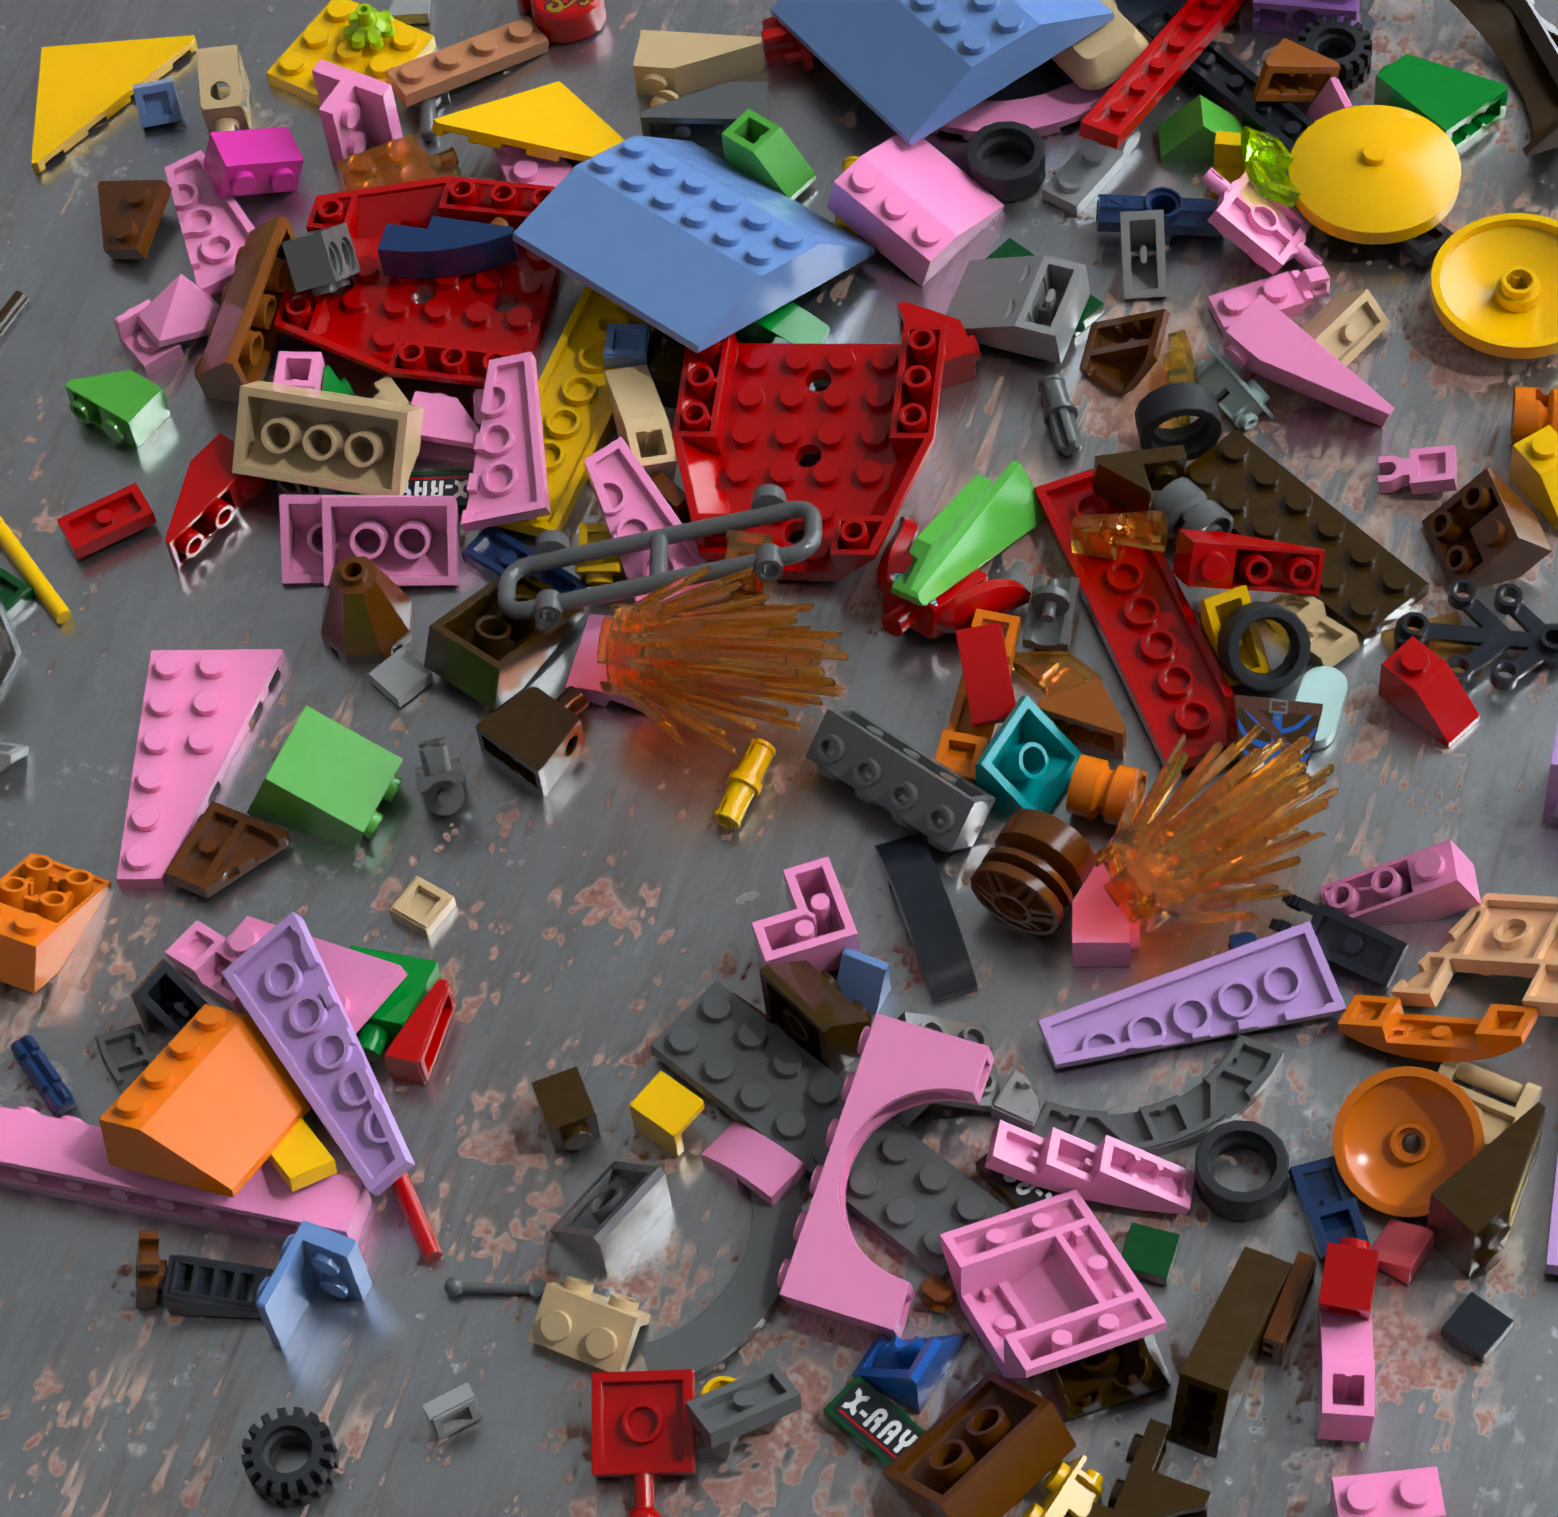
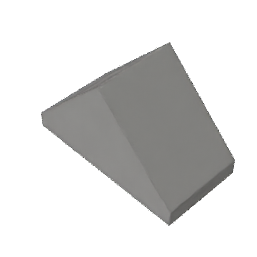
(1143, 254)

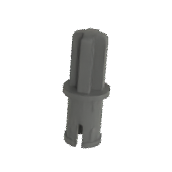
(1060, 414)

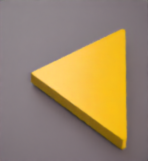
(93, 82)
(542, 120)

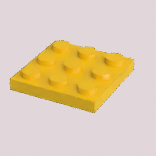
(325, 41)

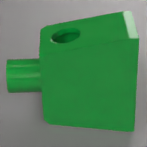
(400, 1005)

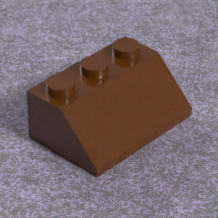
(982, 1452)

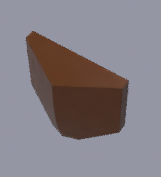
(1123, 350)

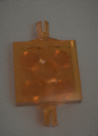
(393, 163)

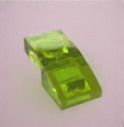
(1266, 166)

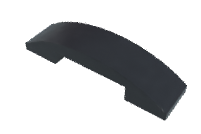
(928, 917)

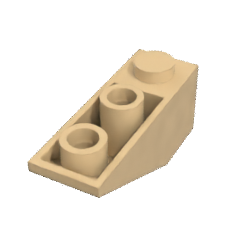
(642, 419)

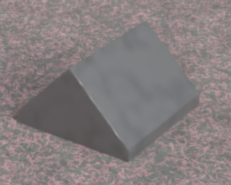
(615, 1214)

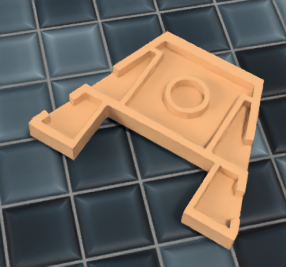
(1496, 938)

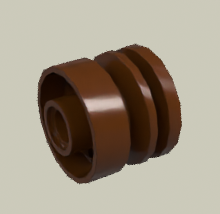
(1033, 871)

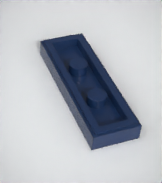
(495, 550)

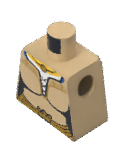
(228, 106)

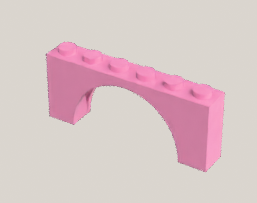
(897, 1070)

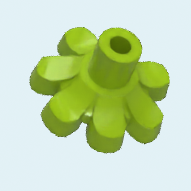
(369, 26)

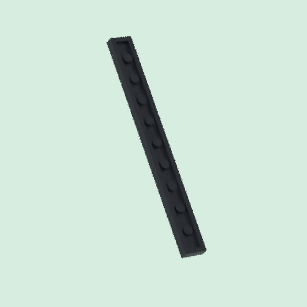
(1233, 87)

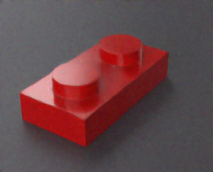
(106, 521)

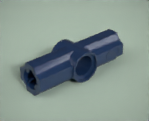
(1181, 214)

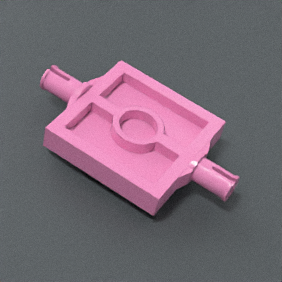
(1258, 225)

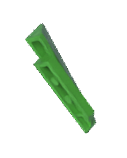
(969, 533)

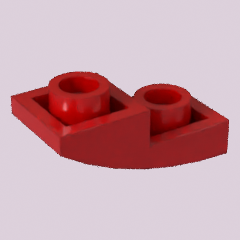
(986, 673)

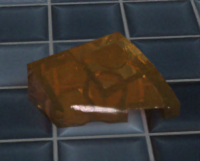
(1104, 533)

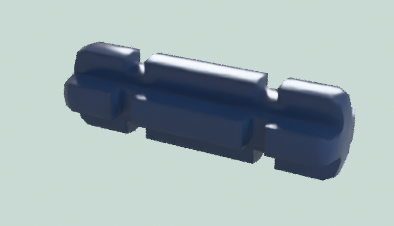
(43, 1075)

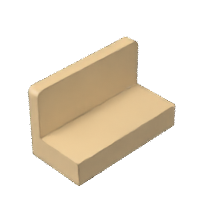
(1348, 324)

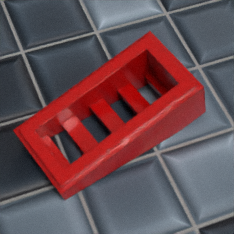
(420, 1040)

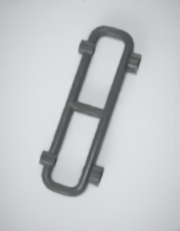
(554, 551)

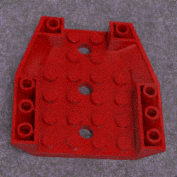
(456, 329)
(751, 419)

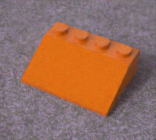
(205, 1106)

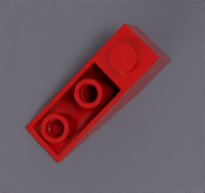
(208, 499)
(1236, 560)

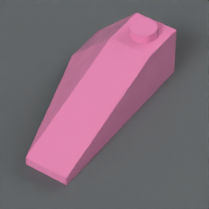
(1286, 354)

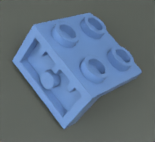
(306, 1261)

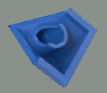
(909, 1367)

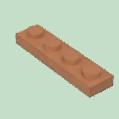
(467, 61)

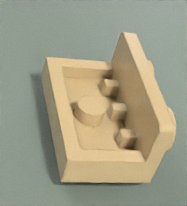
(588, 1324)

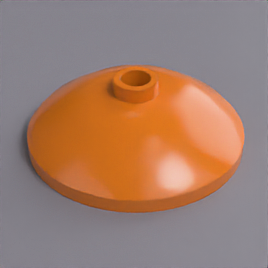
(1379, 1119)

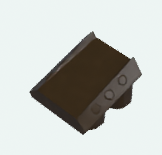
(1110, 1376)

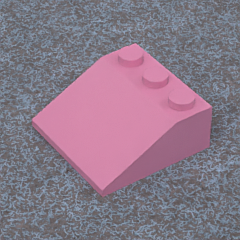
(912, 205)

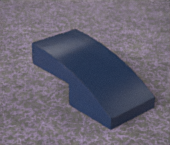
(1326, 1203)

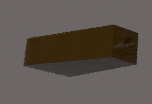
(1227, 1352)

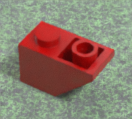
(1349, 1278)

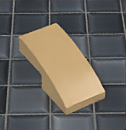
(1328, 638)

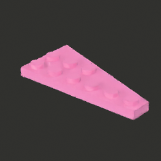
(186, 741)

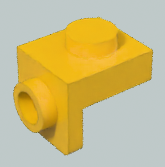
(598, 571)

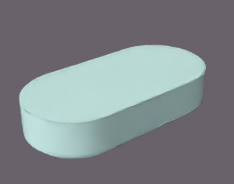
(1327, 687)

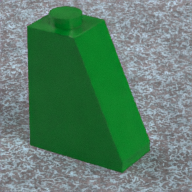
(1448, 97)

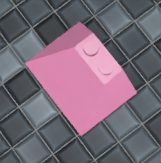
(1046, 1286)

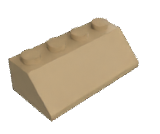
(326, 439)

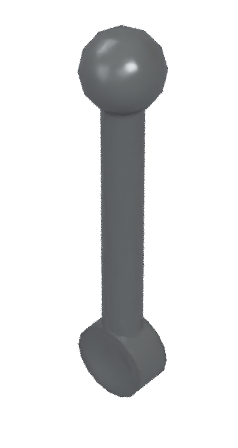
(535, 1289)

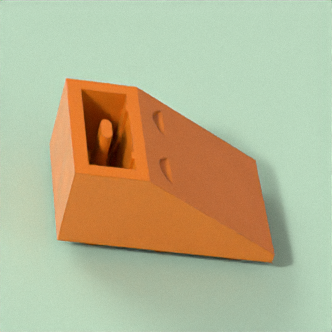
(43, 918)

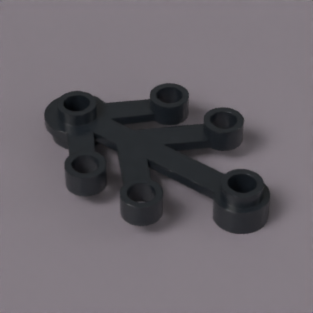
(1490, 635)

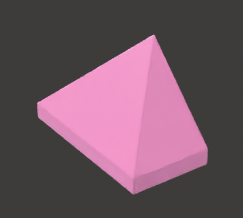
(178, 313)

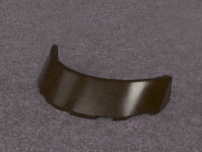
(1530, 55)

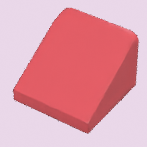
(1403, 1249)

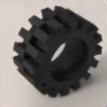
(1345, 39)
(303, 1481)

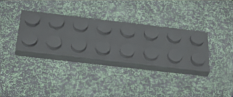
(792, 1097)

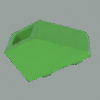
(766, 154)
(120, 404)

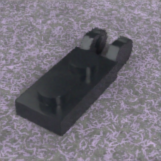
(1349, 941)

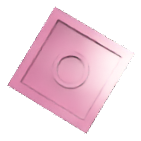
(354, 110)

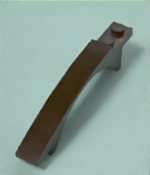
(1146, 1490)

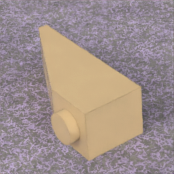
(693, 60)

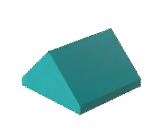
(1026, 761)

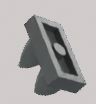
(742, 1406)

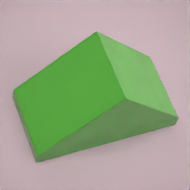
(1192, 131)

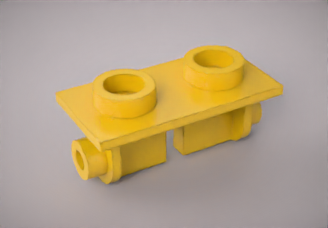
(1068, 1491)

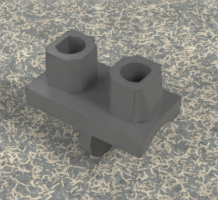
(1050, 613)
(440, 777)

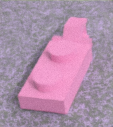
(1287, 291)

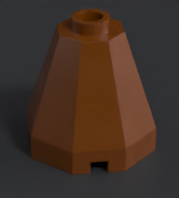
(365, 613)

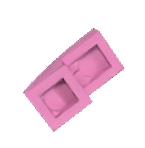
(197, 957)
(755, 1161)

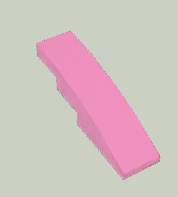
(1102, 1173)

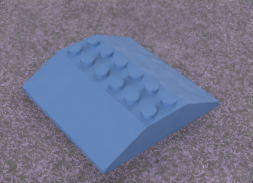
(935, 57)
(685, 239)

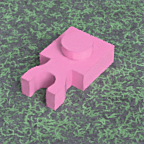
(1424, 471)

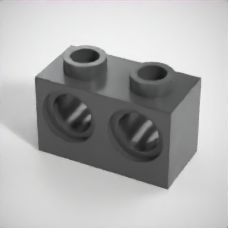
(321, 259)

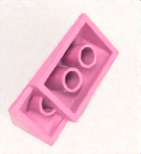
(403, 535)

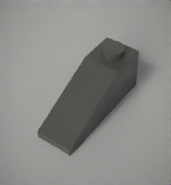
(706, 113)

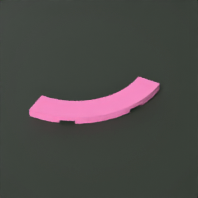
(1042, 112)

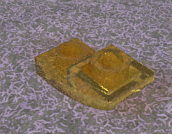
(1179, 364)

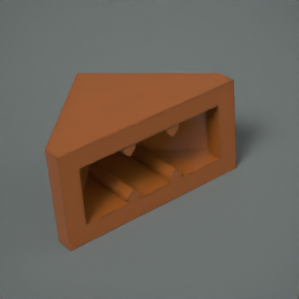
(1294, 74)
(1088, 718)

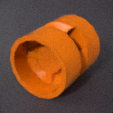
(1532, 411)
(1100, 790)

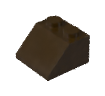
(814, 1012)

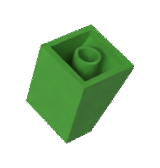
(327, 782)

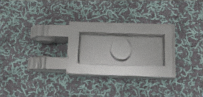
(1087, 174)

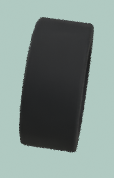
(1007, 137)
(1177, 401)
(1293, 663)
(1238, 1204)

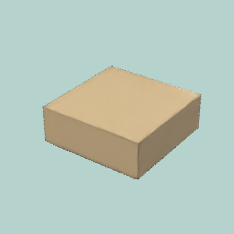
(422, 907)

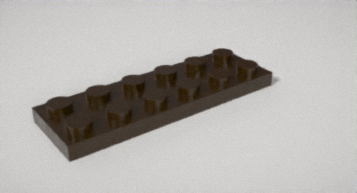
(1360, 579)

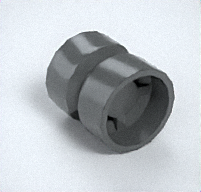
(1189, 509)

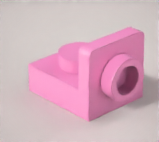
(139, 344)

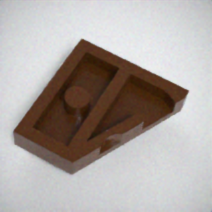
(131, 215)
(223, 849)

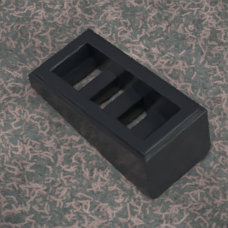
(200, 1270)

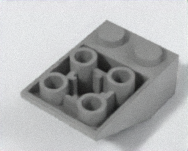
(1022, 303)

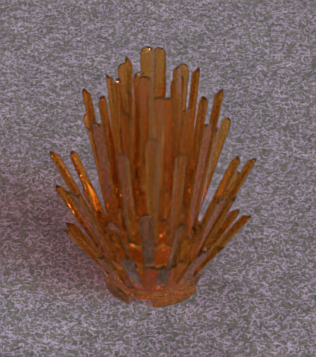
(714, 657)
(1211, 846)

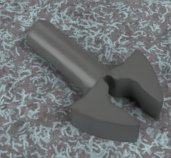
(428, 113)

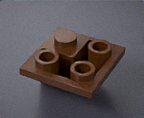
(1486, 533)

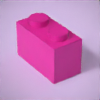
(253, 161)

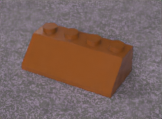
(244, 331)

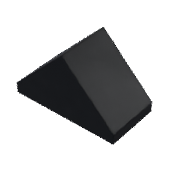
(166, 1001)

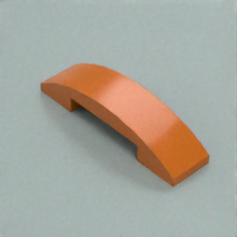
(960, 742)
(1384, 1026)

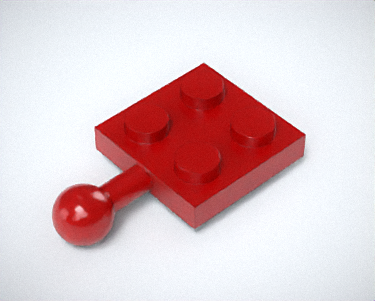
(642, 1429)

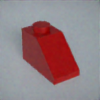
(960, 349)
(1427, 692)

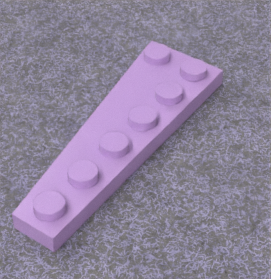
(1228, 994)
(308, 1029)

